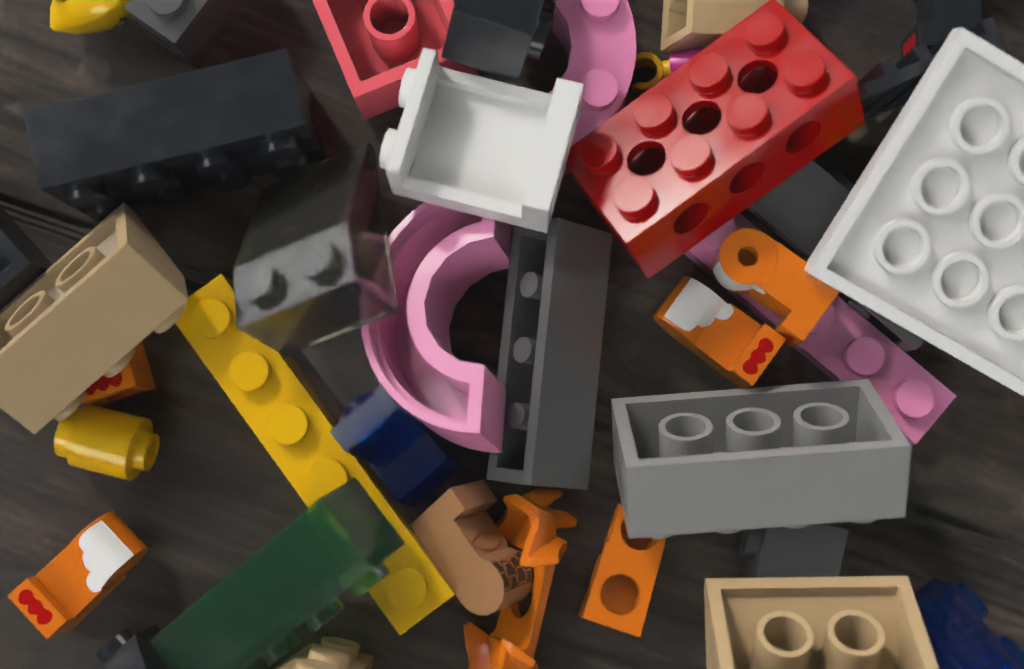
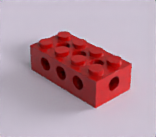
(715, 136)

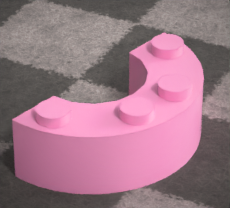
(599, 54)
(434, 263)

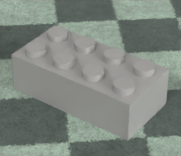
(758, 459)

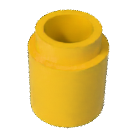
(107, 442)

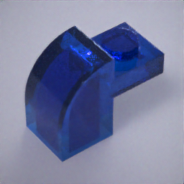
(395, 446)

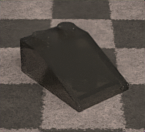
(316, 256)

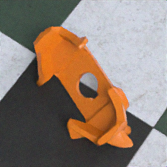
(531, 530)

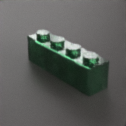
(285, 584)

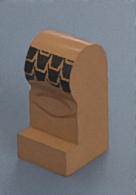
(472, 550)

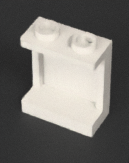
(481, 143)

